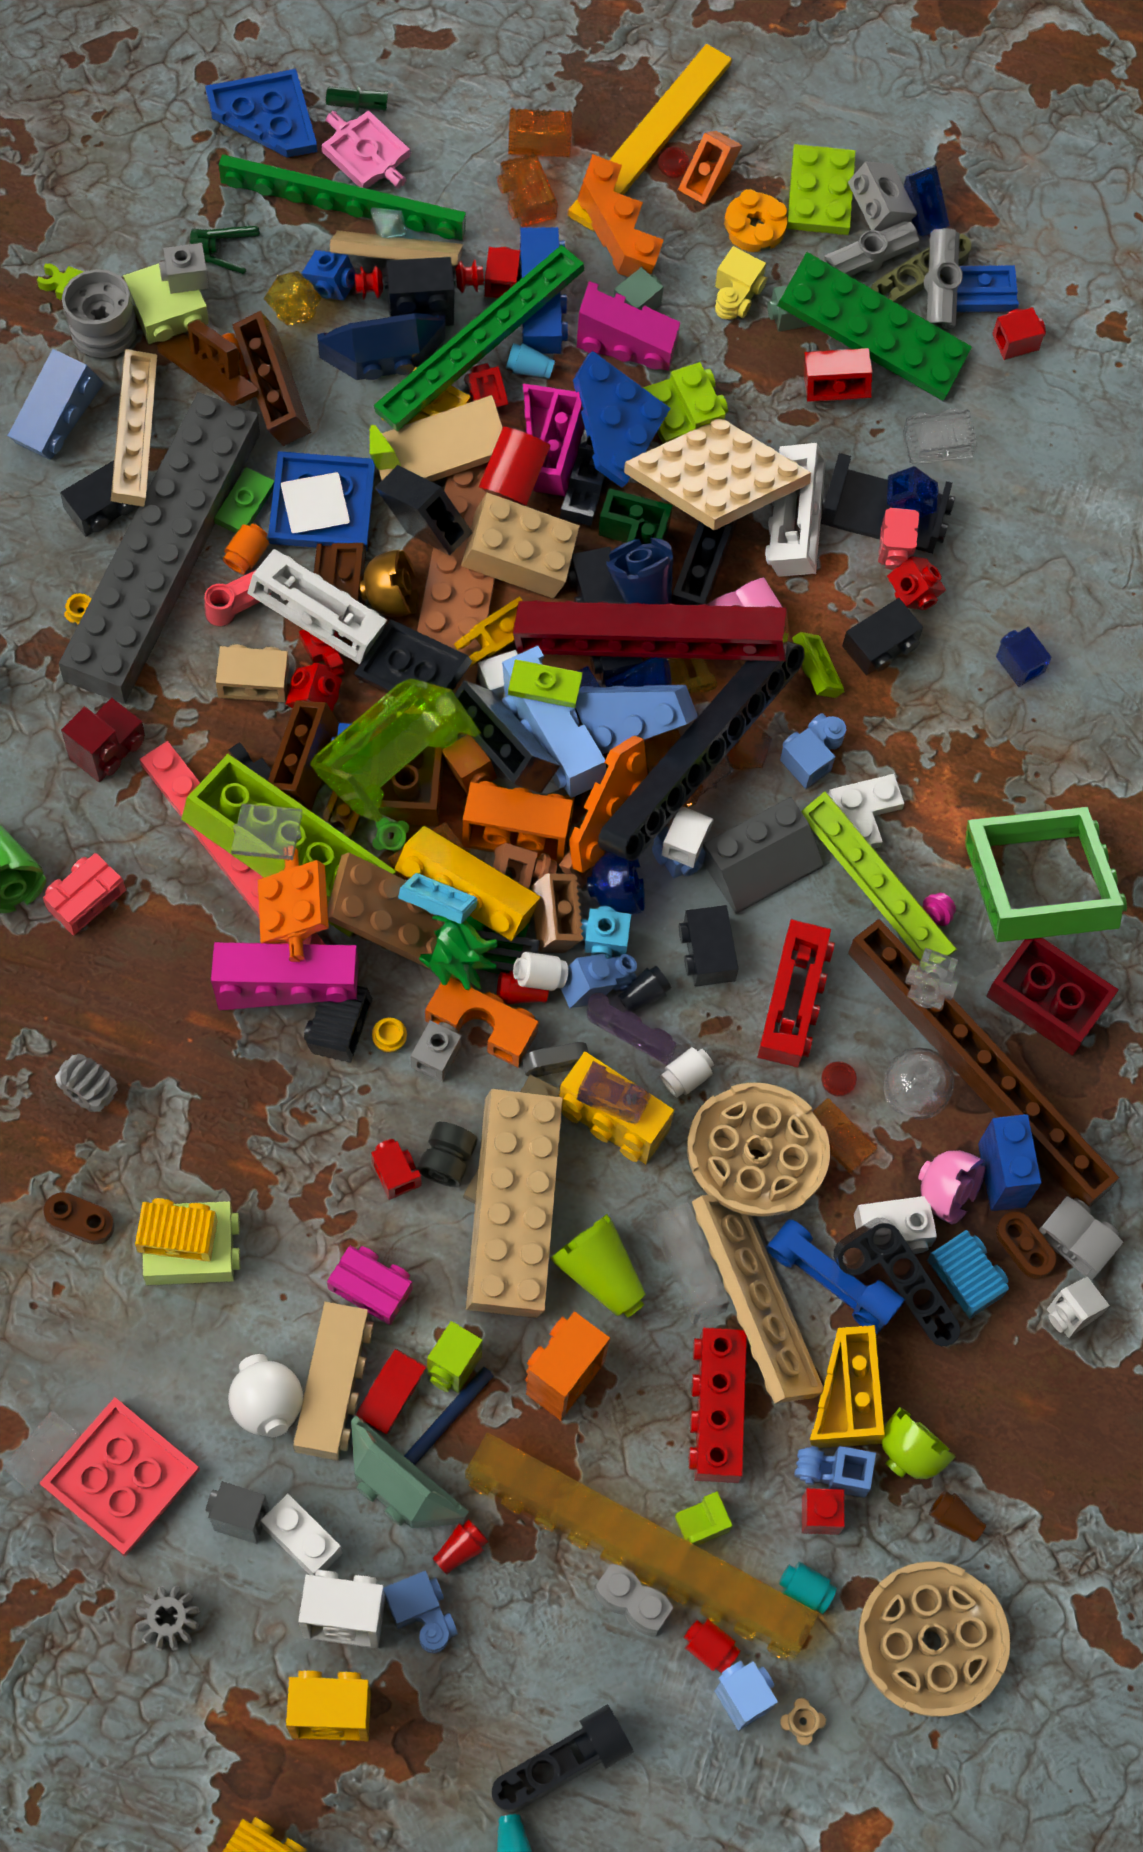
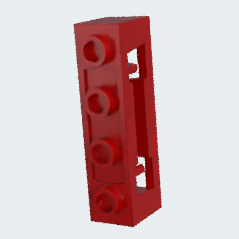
(784, 1046)

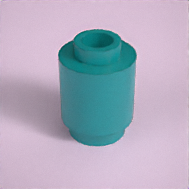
(807, 1587)

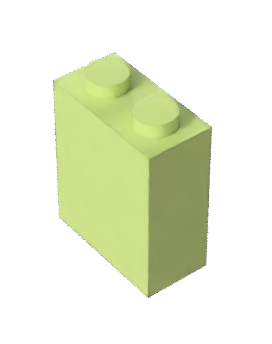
(224, 1258)

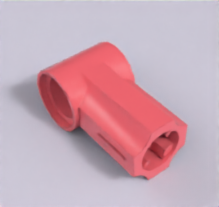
(233, 595)

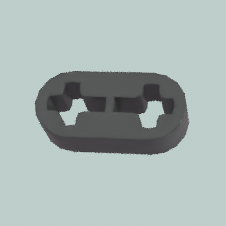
(553, 1059)

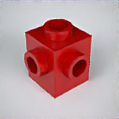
(917, 583)
(314, 684)

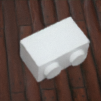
(301, 1536)

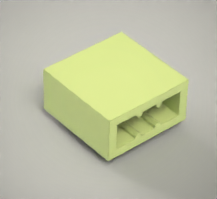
(160, 312)

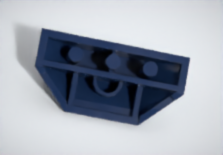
(382, 345)

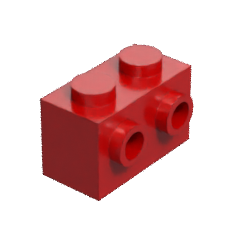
(838, 374)

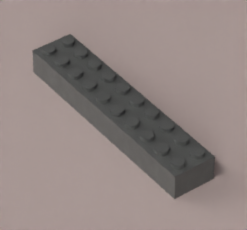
(160, 548)

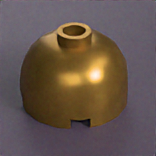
(389, 584)

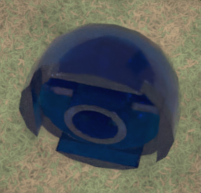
(617, 884)

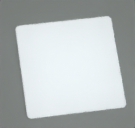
(315, 502)

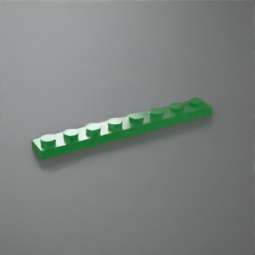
(339, 196)
(479, 338)

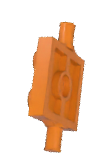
(293, 905)

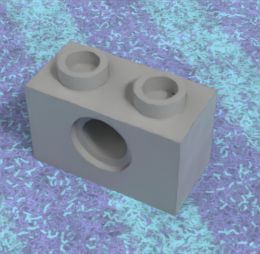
(881, 195)

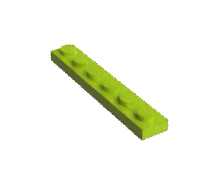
(875, 877)

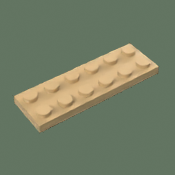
(758, 1301)

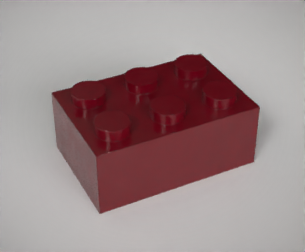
(1052, 993)

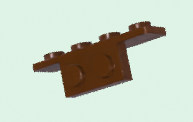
(210, 361)

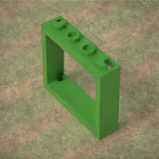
(1049, 919)

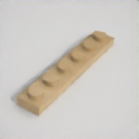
(134, 428)

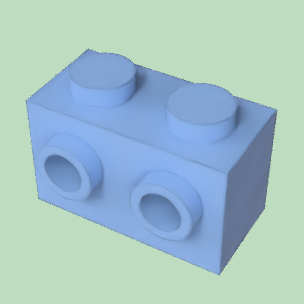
(746, 1693)

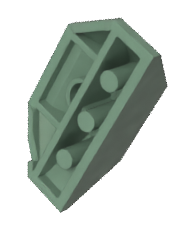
(399, 1483)

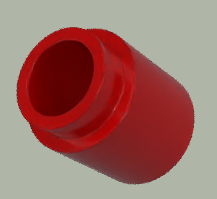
(711, 1645)

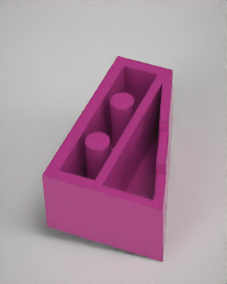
(625, 331)
(556, 419)

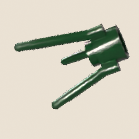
(210, 243)

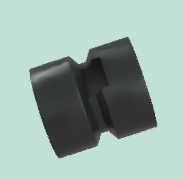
(446, 1158)

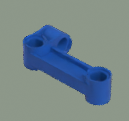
(871, 1304)

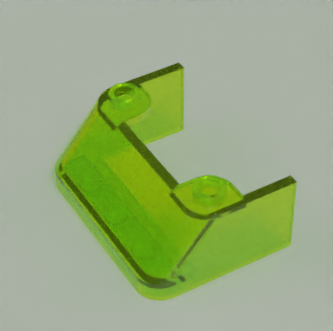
(387, 740)

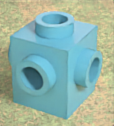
(606, 932)

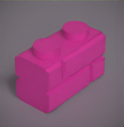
(370, 1284)

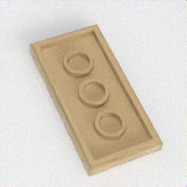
(392, 248)
(447, 440)

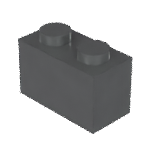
(237, 1511)

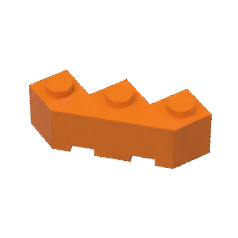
(615, 219)

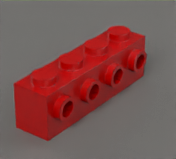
(719, 1405)

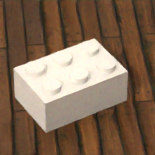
(342, 1609)

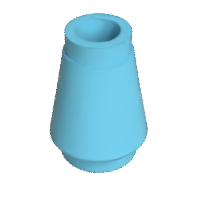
(529, 362)

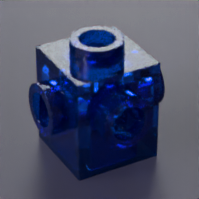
(912, 491)

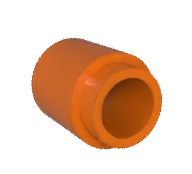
(245, 548)

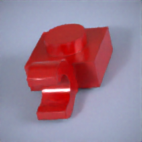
(320, 651)

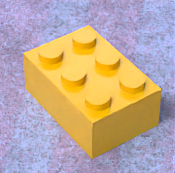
(635, 1140)
(328, 1707)

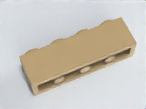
(332, 1381)

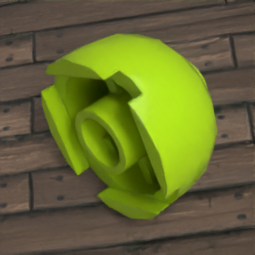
(913, 1448)

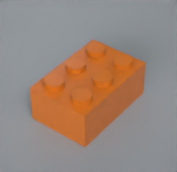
(516, 818)
(566, 1365)

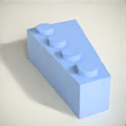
(558, 733)

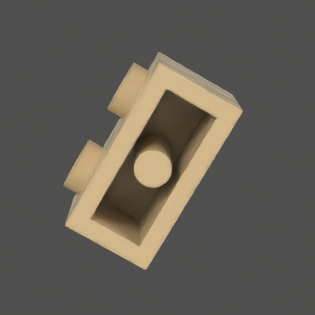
(252, 673)

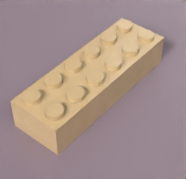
(514, 1203)

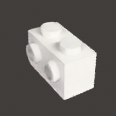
(909, 1215)

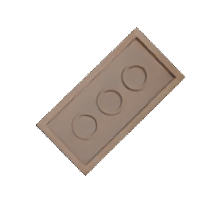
(369, 906)

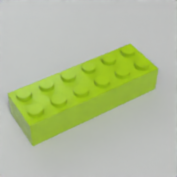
(216, 807)

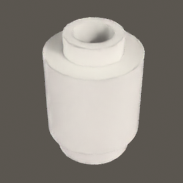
(540, 971)
(687, 1072)

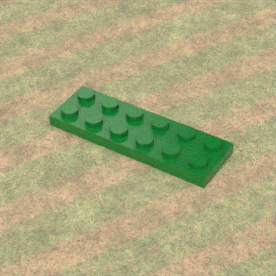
(872, 321)

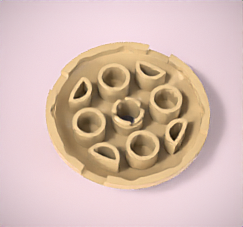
(763, 1120)
(970, 1630)

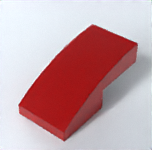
(391, 1391)

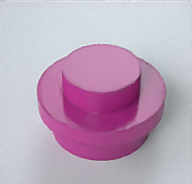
(940, 908)

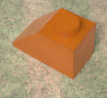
(709, 166)

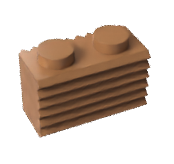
(557, 913)

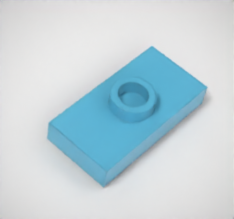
(438, 898)

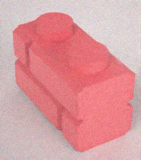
(898, 537)
(83, 893)

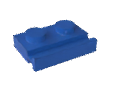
(987, 289)

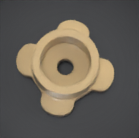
(803, 1710)

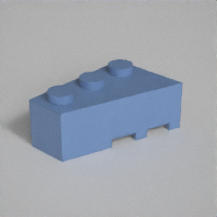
(54, 404)
(622, 712)

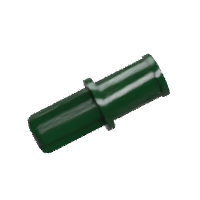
(357, 98)

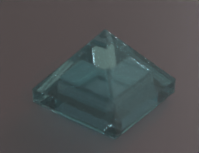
(388, 222)

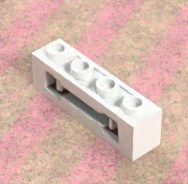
(787, 550)
(316, 605)

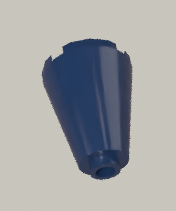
(643, 571)

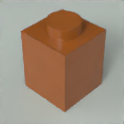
(468, 762)

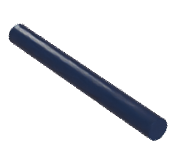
(449, 1415)

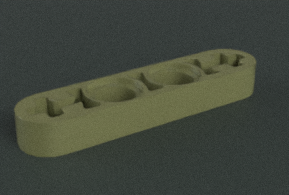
(917, 269)

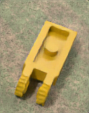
(491, 633)

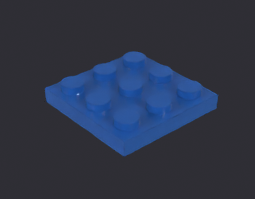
(357, 483)

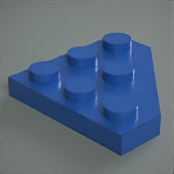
(266, 110)
(616, 415)

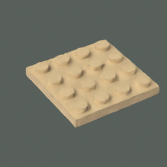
(717, 473)

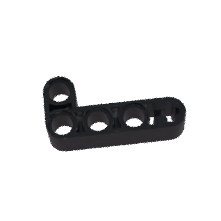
(905, 1284)

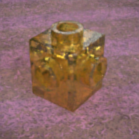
(293, 298)

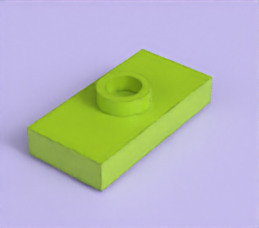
(818, 665)
(545, 683)

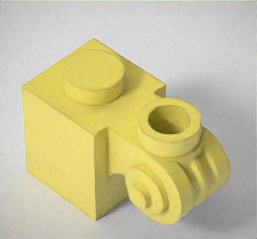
(738, 280)

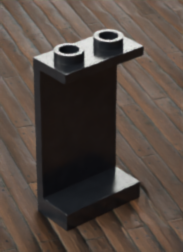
(859, 503)

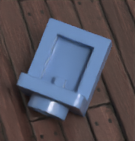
(674, 867)

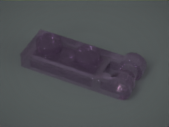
(630, 1029)

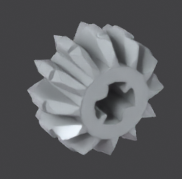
(86, 1083)
(168, 1605)

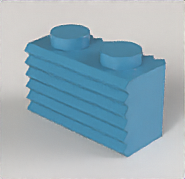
(969, 1273)

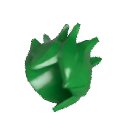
(458, 953)

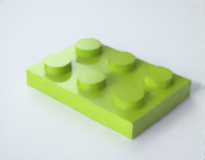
(820, 189)

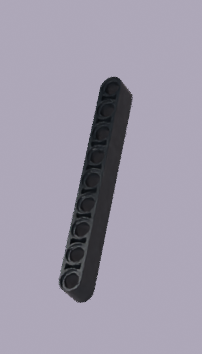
(697, 754)

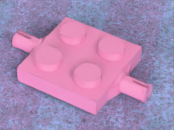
(365, 150)

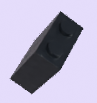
(424, 509)

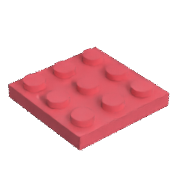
(119, 1476)

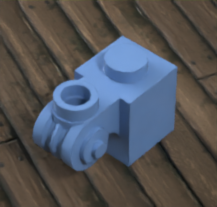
(808, 753)
(597, 975)
(845, 1470)
(417, 1600)

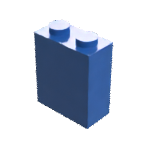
(1009, 1162)

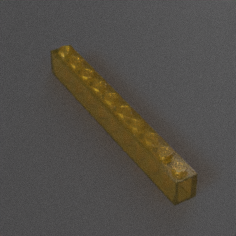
(641, 1546)

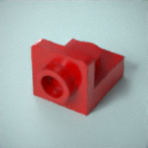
(485, 382)

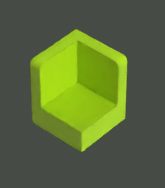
(704, 1520)

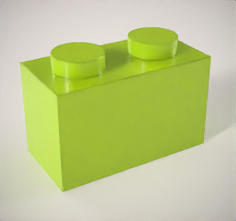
(453, 1358)

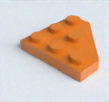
(624, 774)

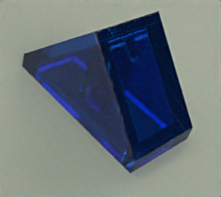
(928, 200)

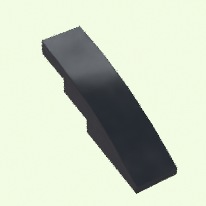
(584, 486)

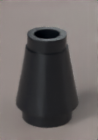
(645, 989)

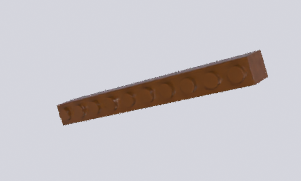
(985, 1068)

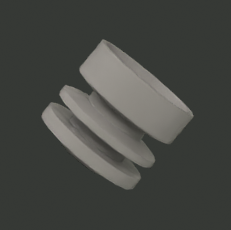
(99, 313)

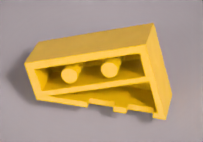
(851, 1397)

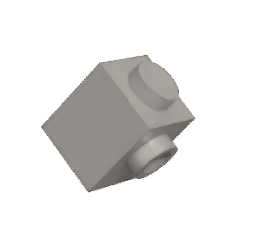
(184, 268)
(436, 1050)

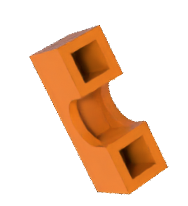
(511, 1028)

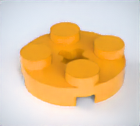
(755, 205)

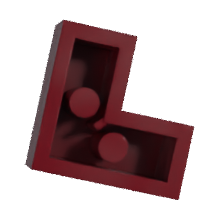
(102, 739)

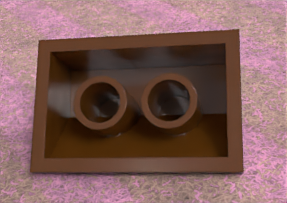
(416, 790)

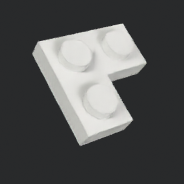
(867, 799)

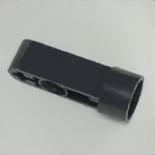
(598, 1741)

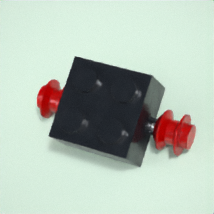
(420, 285)

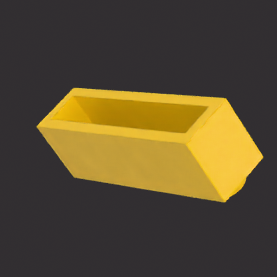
(501, 900)

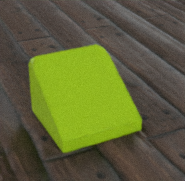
(381, 451)

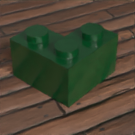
(633, 518)

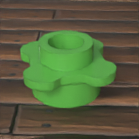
(384, 827)

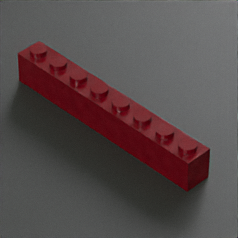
(652, 630)

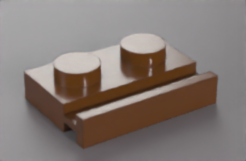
(342, 566)

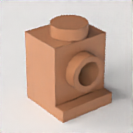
(517, 860)

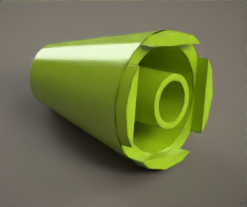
(602, 1267)

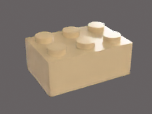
(520, 545)

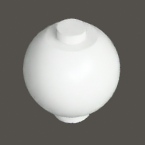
(265, 1396)

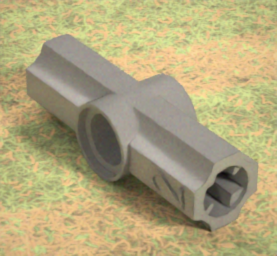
(885, 244)
(944, 261)

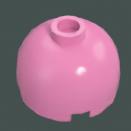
(950, 1182)

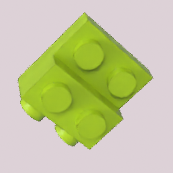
(690, 401)

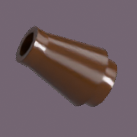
(956, 1516)

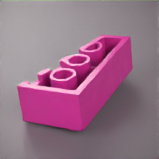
(264, 976)

